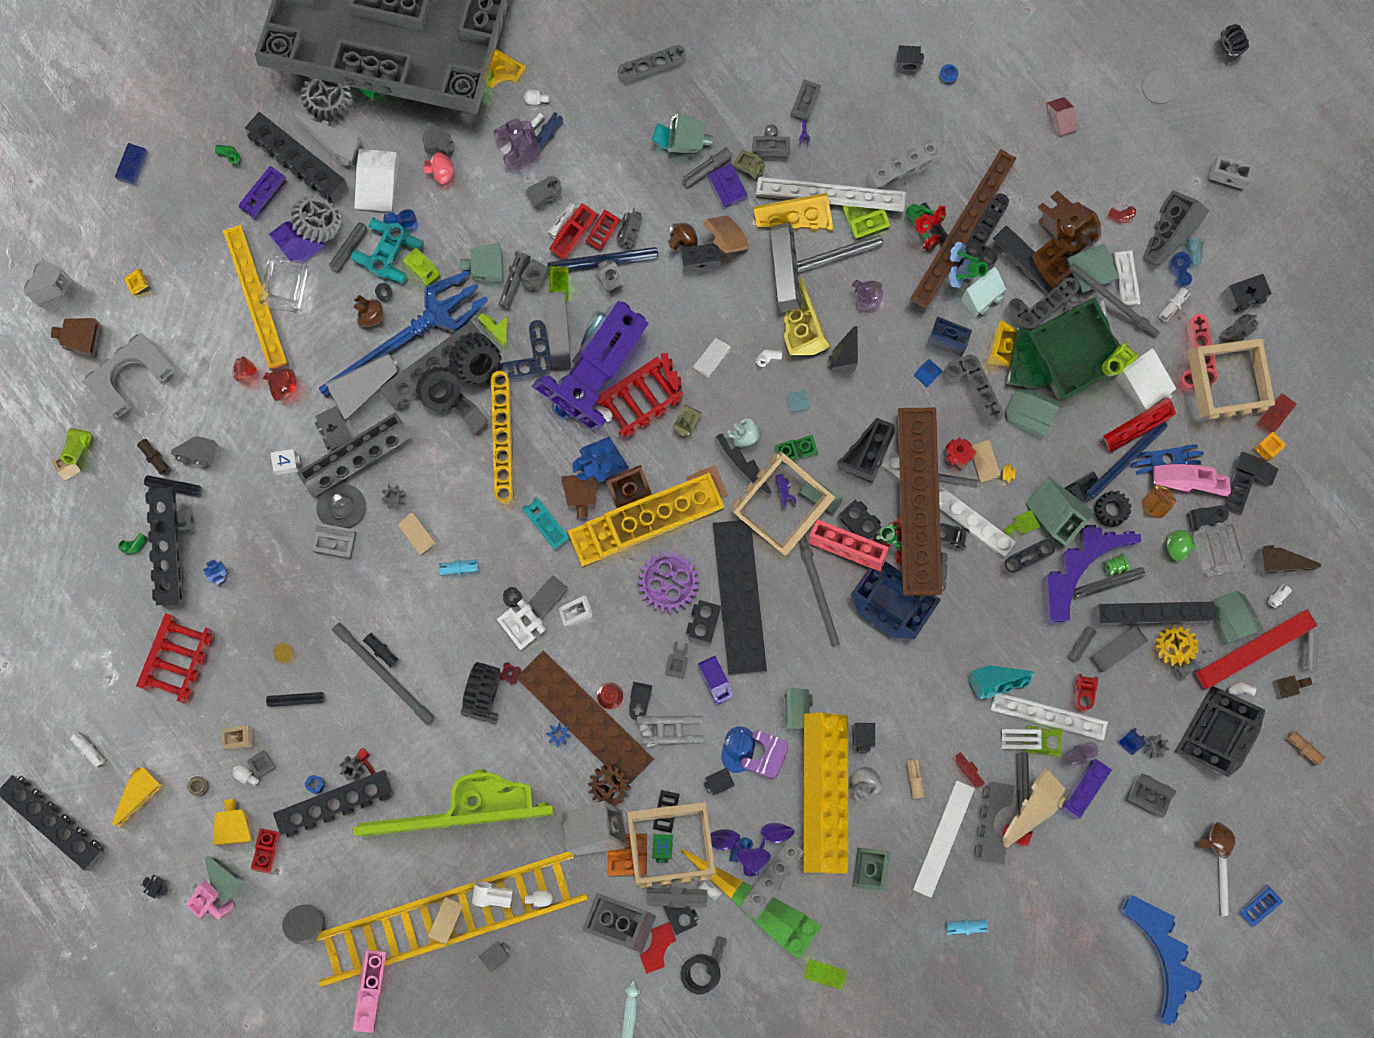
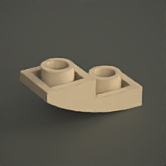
(445, 920)

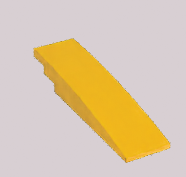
(645, 519)

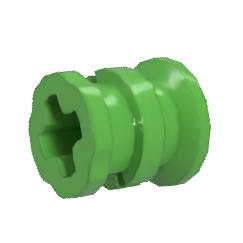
(1117, 564)

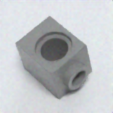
(617, 278)

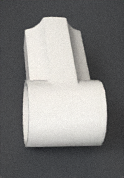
(486, 894)

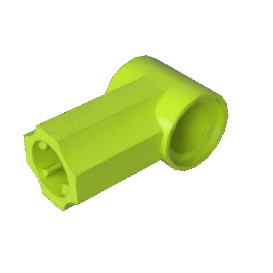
(75, 443)

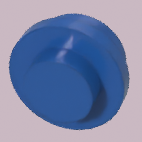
(949, 73)

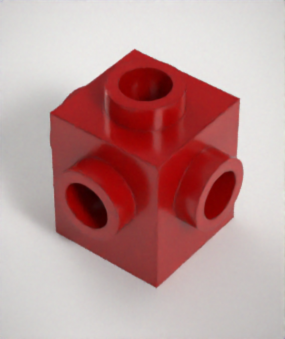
(957, 458)

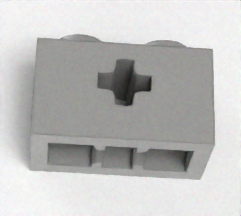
(1231, 172)

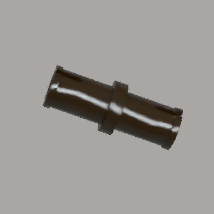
(153, 456)

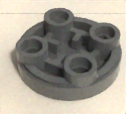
(302, 924)

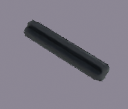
(181, 487)
(295, 699)

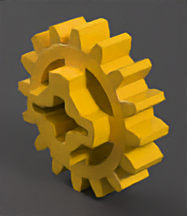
(1185, 641)

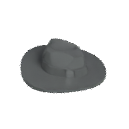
(341, 506)

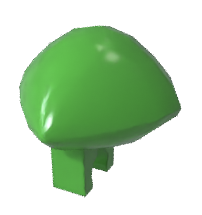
(1180, 544)

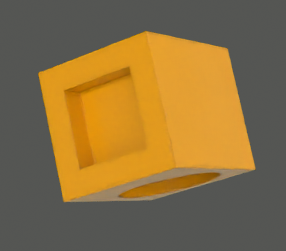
(1269, 446)

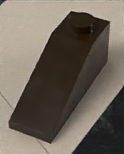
(1280, 560)

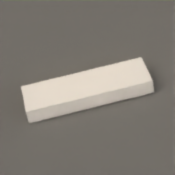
(1127, 279)

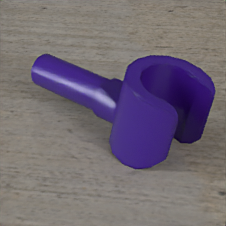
(804, 133)

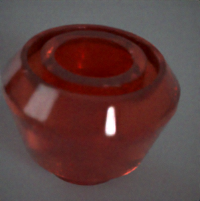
(243, 369)
(606, 700)

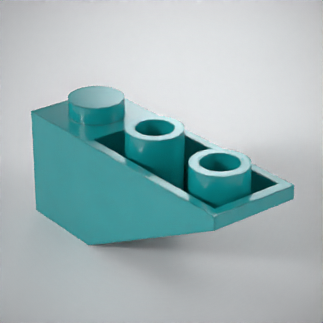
(995, 680)

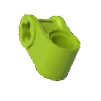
(1122, 357)

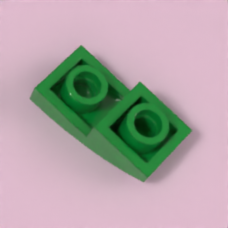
(798, 448)

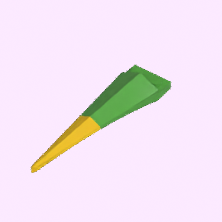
(783, 923)

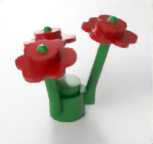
(923, 222)

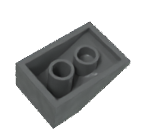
(619, 923)

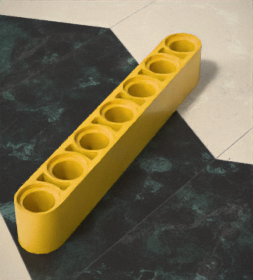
(498, 428)

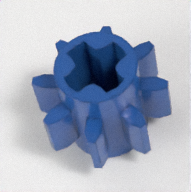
(215, 571)
(562, 738)

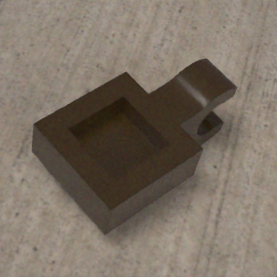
(1290, 687)

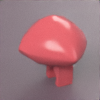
(440, 166)

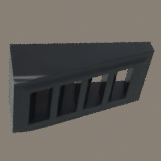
(1249, 481)
(672, 795)

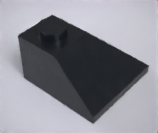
(845, 354)

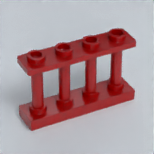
(622, 389)
(162, 643)

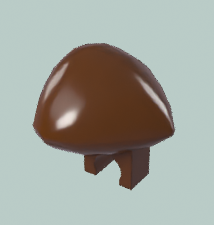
(683, 235)
(369, 312)
(1220, 840)

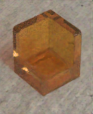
(1159, 501)

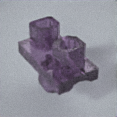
(1083, 753)

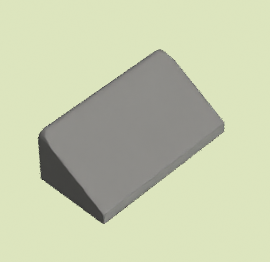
(1310, 654)

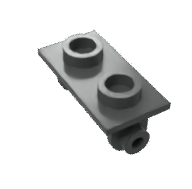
(630, 221)
(1245, 324)

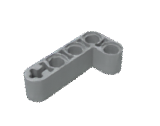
(558, 330)

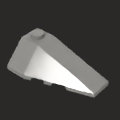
(338, 141)

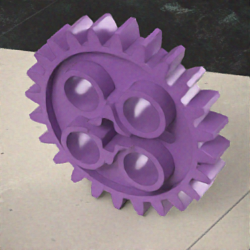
(660, 597)

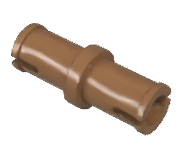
(1306, 748)

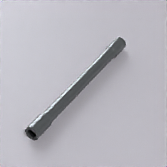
(420, 710)

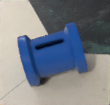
(309, 782)

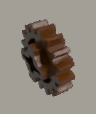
(610, 777)

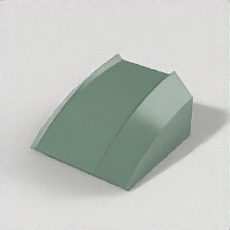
(1032, 411)
(1235, 617)

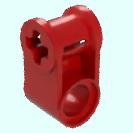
(1085, 688)

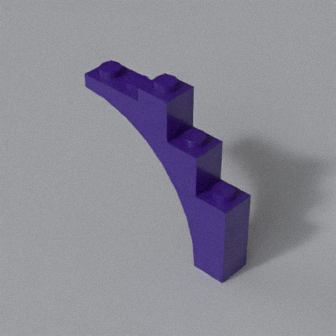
(1060, 587)

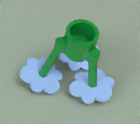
(970, 269)

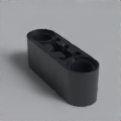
(1017, 557)

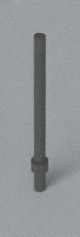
(1142, 322)
(807, 554)

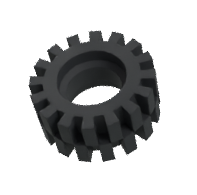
(1104, 516)

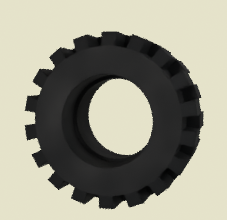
(466, 350)
(481, 688)

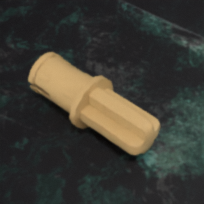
(915, 778)

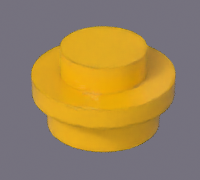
(1009, 473)

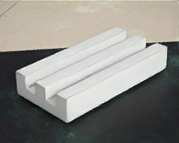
(1022, 746)

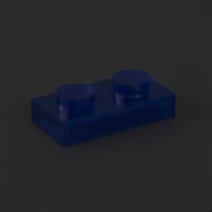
(130, 163)

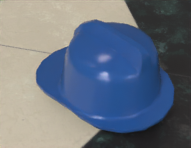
(737, 745)

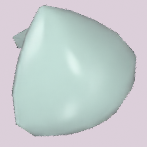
(746, 433)

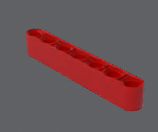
(1256, 649)

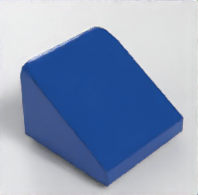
(927, 373)

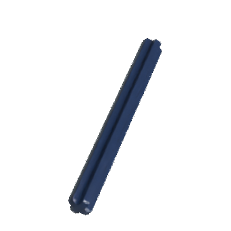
(618, 257)
(1123, 462)

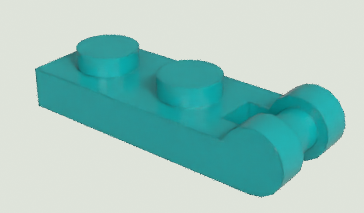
(545, 524)

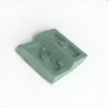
(1096, 264)

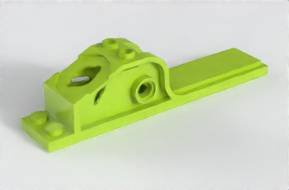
(491, 806)

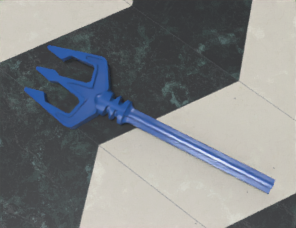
(435, 314)

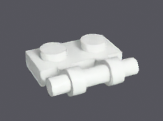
(516, 626)

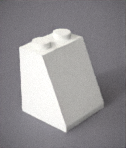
(1146, 381)

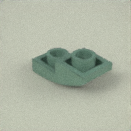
(814, 495)

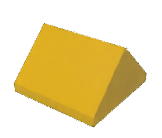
(1002, 345)

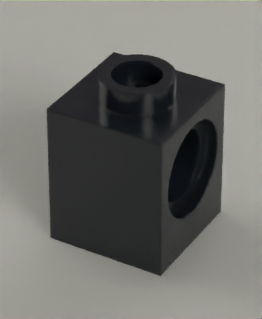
(909, 58)
(718, 782)

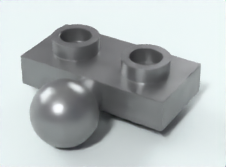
(771, 144)

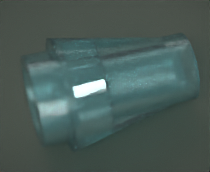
(1194, 250)

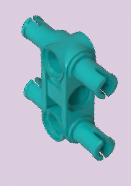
(387, 250)

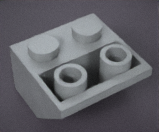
(46, 282)

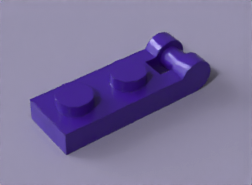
(262, 191)

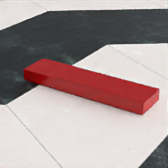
(1139, 424)

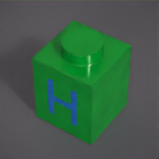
(662, 847)

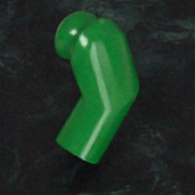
(230, 152)
(132, 546)

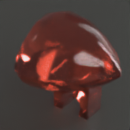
(281, 383)

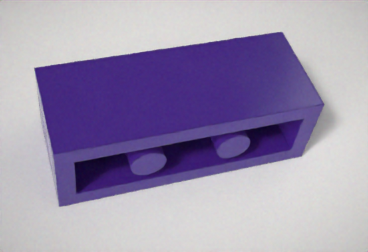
(1086, 788)

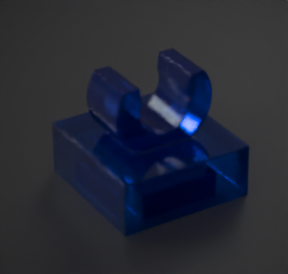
(1132, 741)

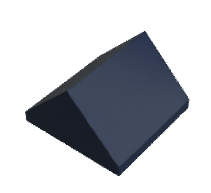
(949, 336)

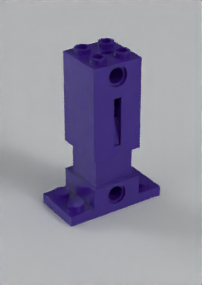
(595, 364)

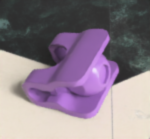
(773, 759)

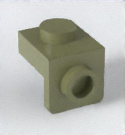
(686, 420)

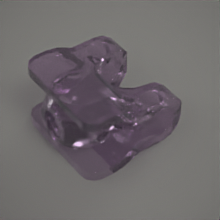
(523, 141)

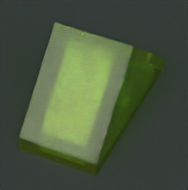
(559, 280)

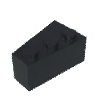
(868, 452)

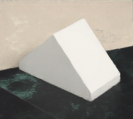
(575, 611)

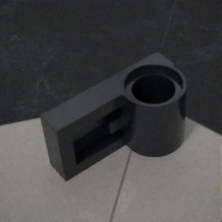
(1082, 485)

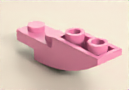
(1186, 477)
(368, 991)

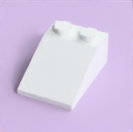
(375, 180)

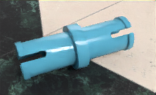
(458, 567)
(967, 927)

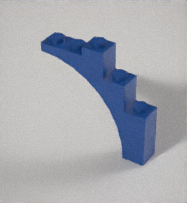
(1172, 952)

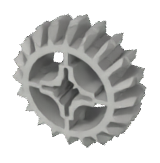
(318, 99)
(314, 223)

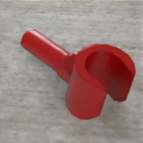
(362, 755)

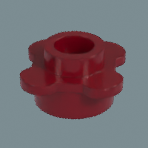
(509, 668)

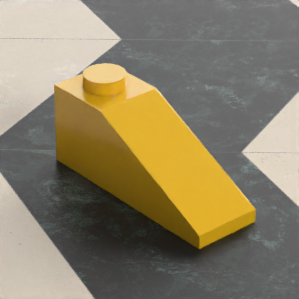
(137, 791)

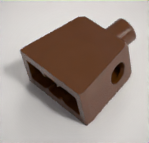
(77, 335)
(580, 494)

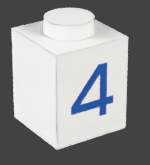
(285, 461)

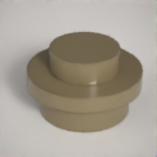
(197, 786)

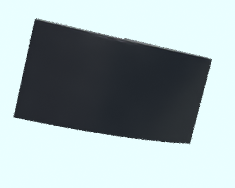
(1257, 467)

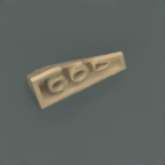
(1044, 801)

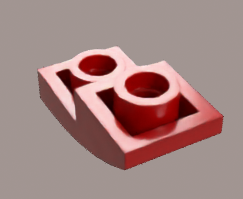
(670, 376)
(265, 851)

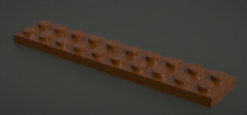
(919, 502)

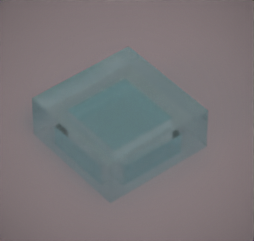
(798, 401)

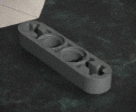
(653, 67)

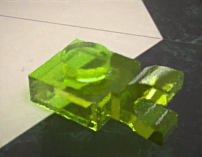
(1023, 523)

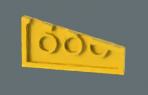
(800, 212)

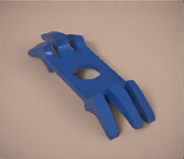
(1179, 457)

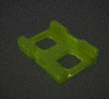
(1045, 733)

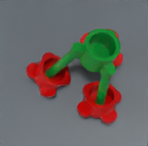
(889, 535)

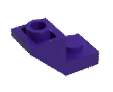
(715, 679)

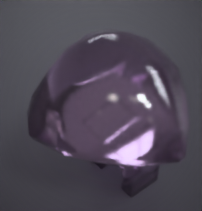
(869, 294)

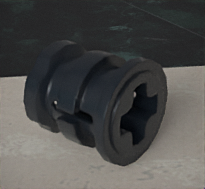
(507, 592)

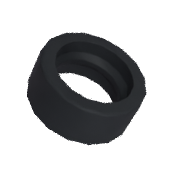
(686, 978)

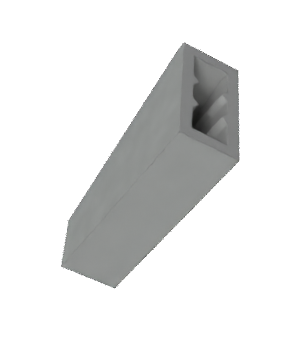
(359, 384)

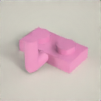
(203, 900)

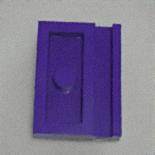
(727, 185)

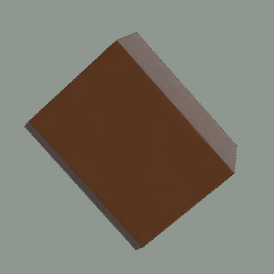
(628, 486)

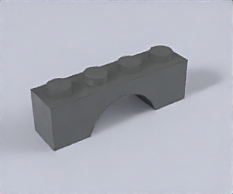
(991, 847)

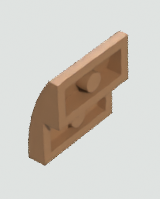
(728, 234)

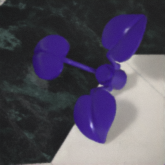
(752, 859)

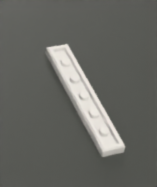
(1049, 716)
(943, 839)

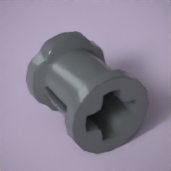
(1186, 669)

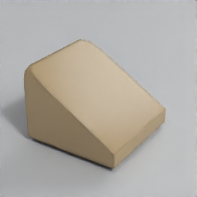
(65, 470)

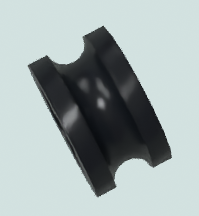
(378, 290)

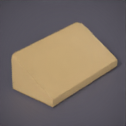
(985, 462)
(416, 533)

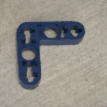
(532, 362)

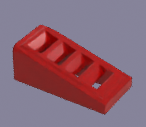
(615, 219)

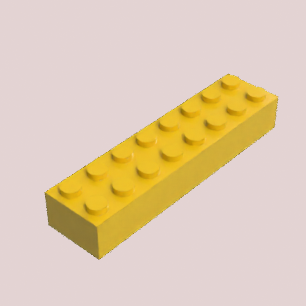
(825, 793)

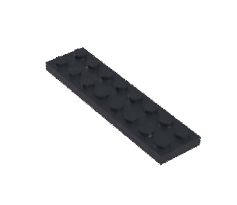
(739, 597)

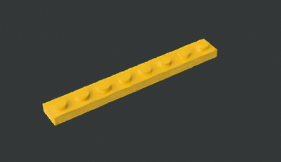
(252, 289)

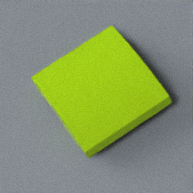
(865, 220)

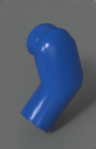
(745, 843)

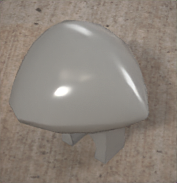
(865, 782)

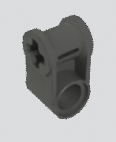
(542, 192)

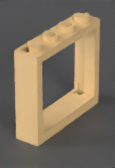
(1201, 380)
(805, 523)
(666, 812)

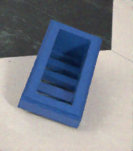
(1265, 911)

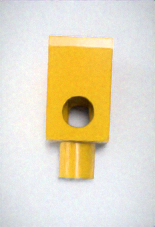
(231, 825)

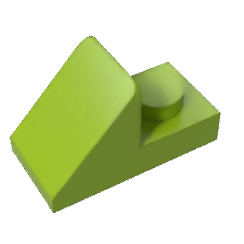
(498, 332)

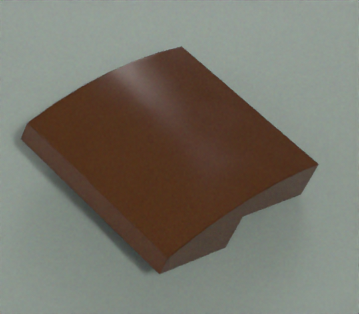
(1052, 262)

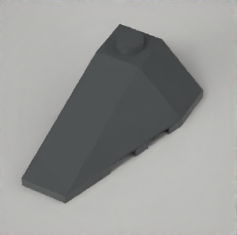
(1178, 221)

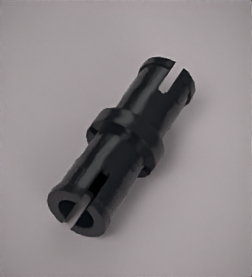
(380, 650)

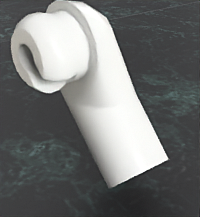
(1240, 687)

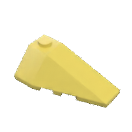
(804, 328)

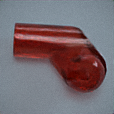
(1124, 215)

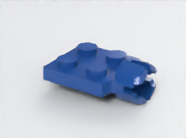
(599, 461)

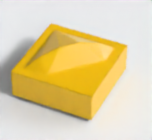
(136, 281)

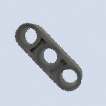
(1119, 648)

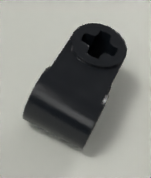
(1206, 516)
(953, 534)
(639, 697)

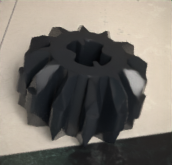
(1234, 40)

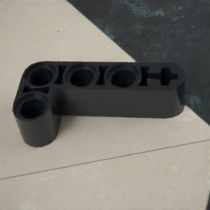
(987, 228)

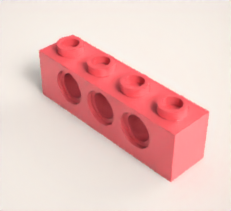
(848, 545)

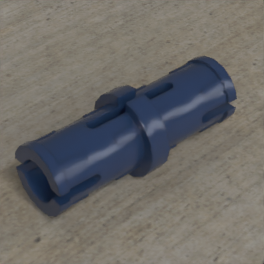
(548, 129)

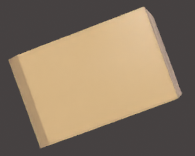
(237, 737)

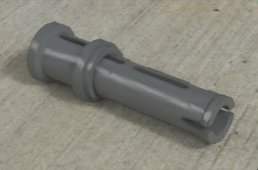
(516, 271)

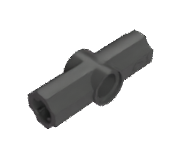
(677, 897)

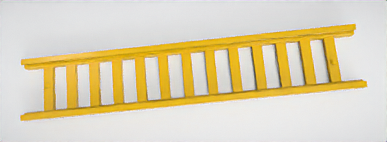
(454, 938)

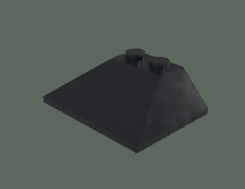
(1222, 732)

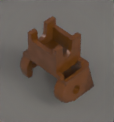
(1074, 220)

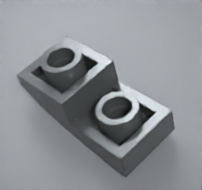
(547, 596)

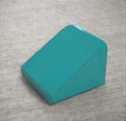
(661, 136)

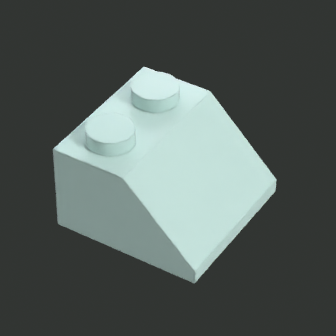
(984, 292)

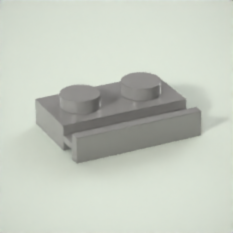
(333, 540)

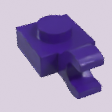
(782, 486)

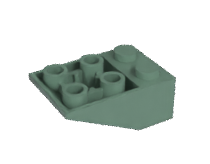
(1059, 511)

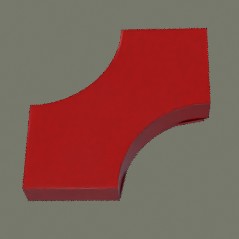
(654, 956)

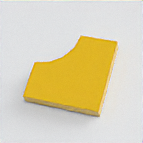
(505, 68)

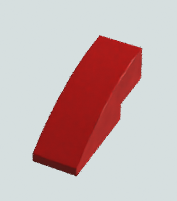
(574, 231)

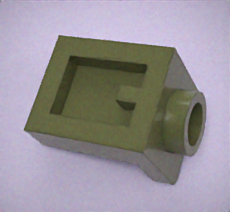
(749, 163)

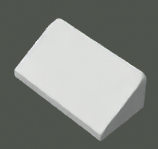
(712, 357)

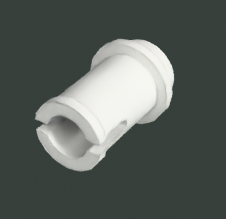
(1279, 596)
(647, 730)

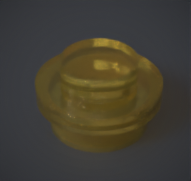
(282, 652)

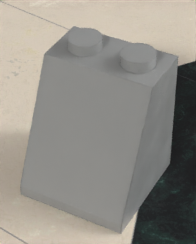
(594, 829)

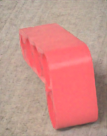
(1204, 335)

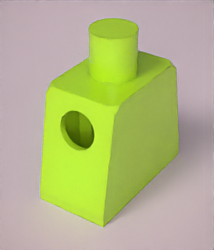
(420, 266)

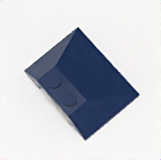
(882, 603)

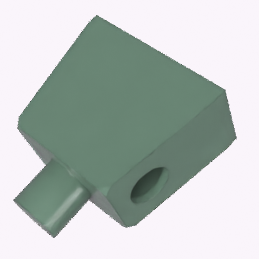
(687, 135)
(485, 263)

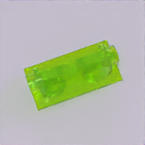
(825, 974)

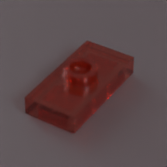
(1277, 413)
(969, 770)

